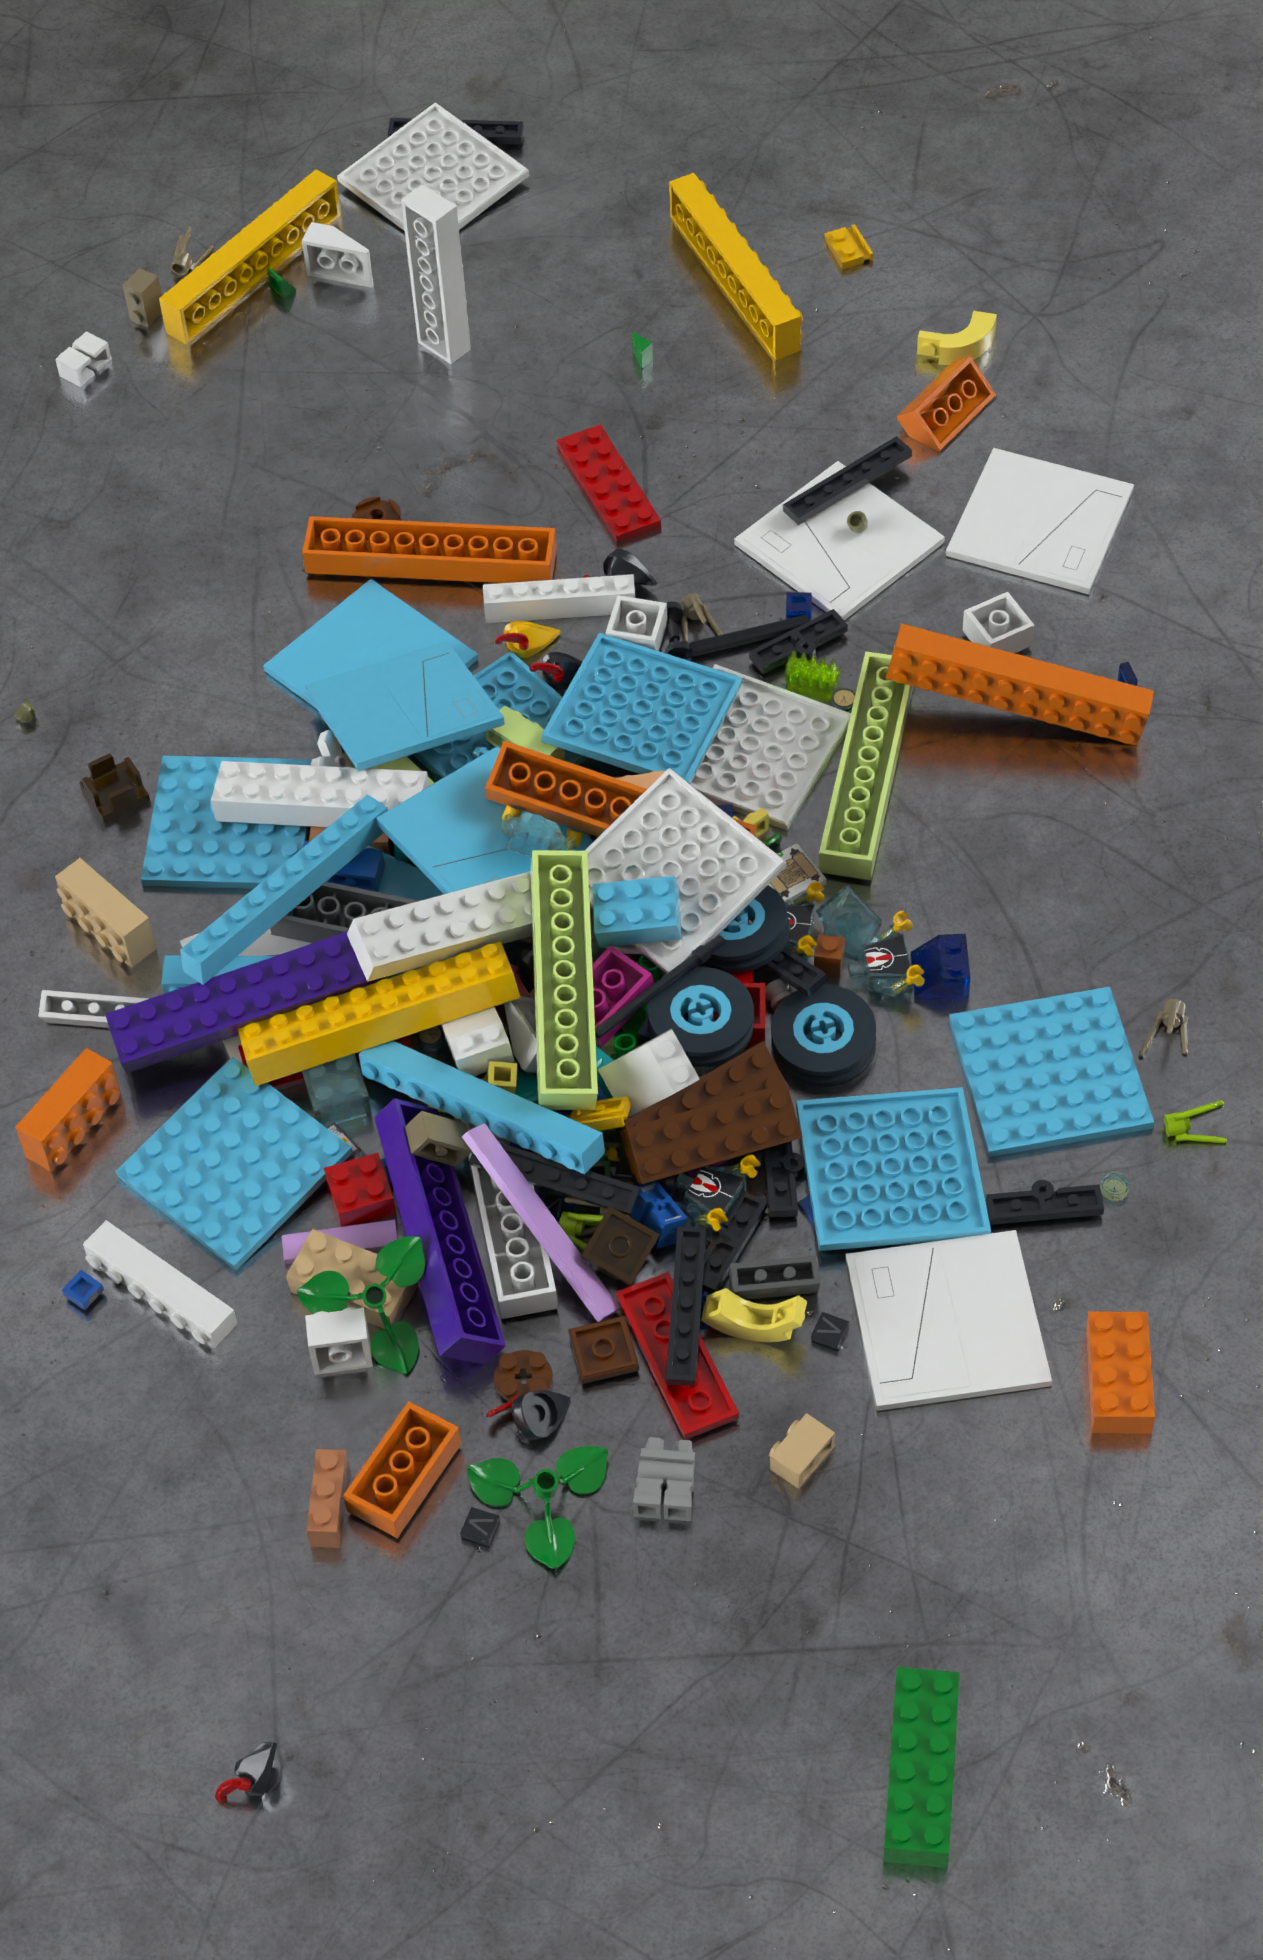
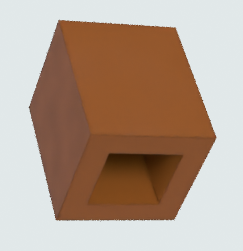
(830, 954)

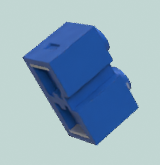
(659, 1213)

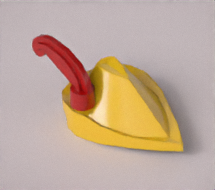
(527, 638)

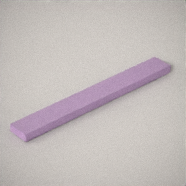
(541, 1222)

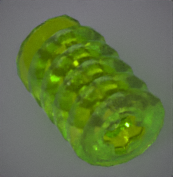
(813, 672)

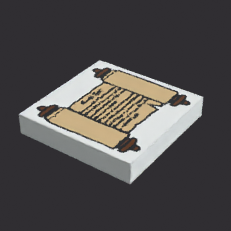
(796, 875)

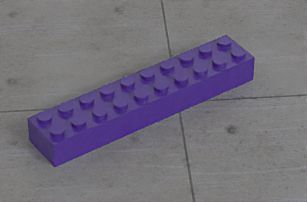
(215, 1011)
(435, 1211)

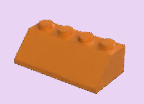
(946, 404)

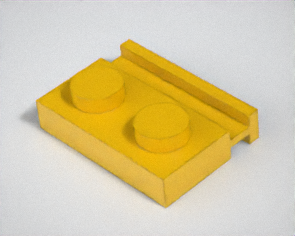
(848, 247)
(607, 1115)

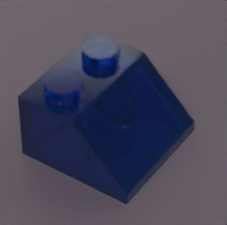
(944, 967)

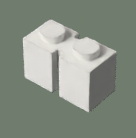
(86, 351)

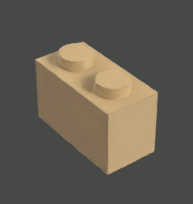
(801, 1450)

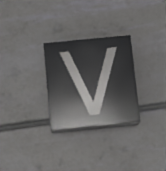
(830, 1330)
(480, 1526)

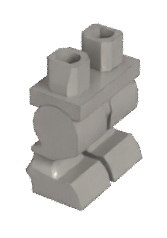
(666, 1469)

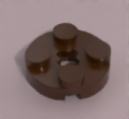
(376, 507)
(522, 1362)

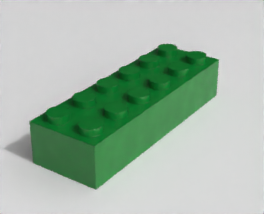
(922, 1767)

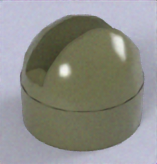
(857, 522)
(25, 712)

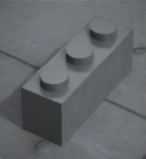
(775, 1277)

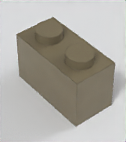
(142, 297)
(437, 1138)

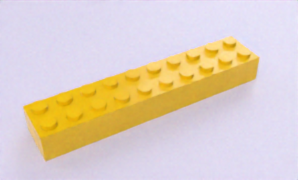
(246, 257)
(735, 266)
(378, 1013)

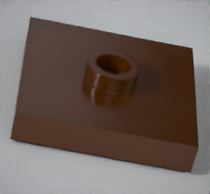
(603, 1349)

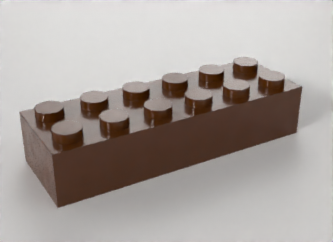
(741, 1075)
(710, 1134)

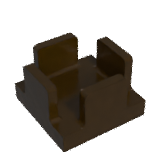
(113, 787)
(619, 1246)

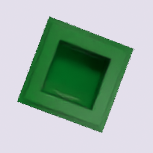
(279, 284)
(642, 349)

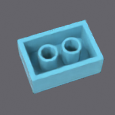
(637, 911)

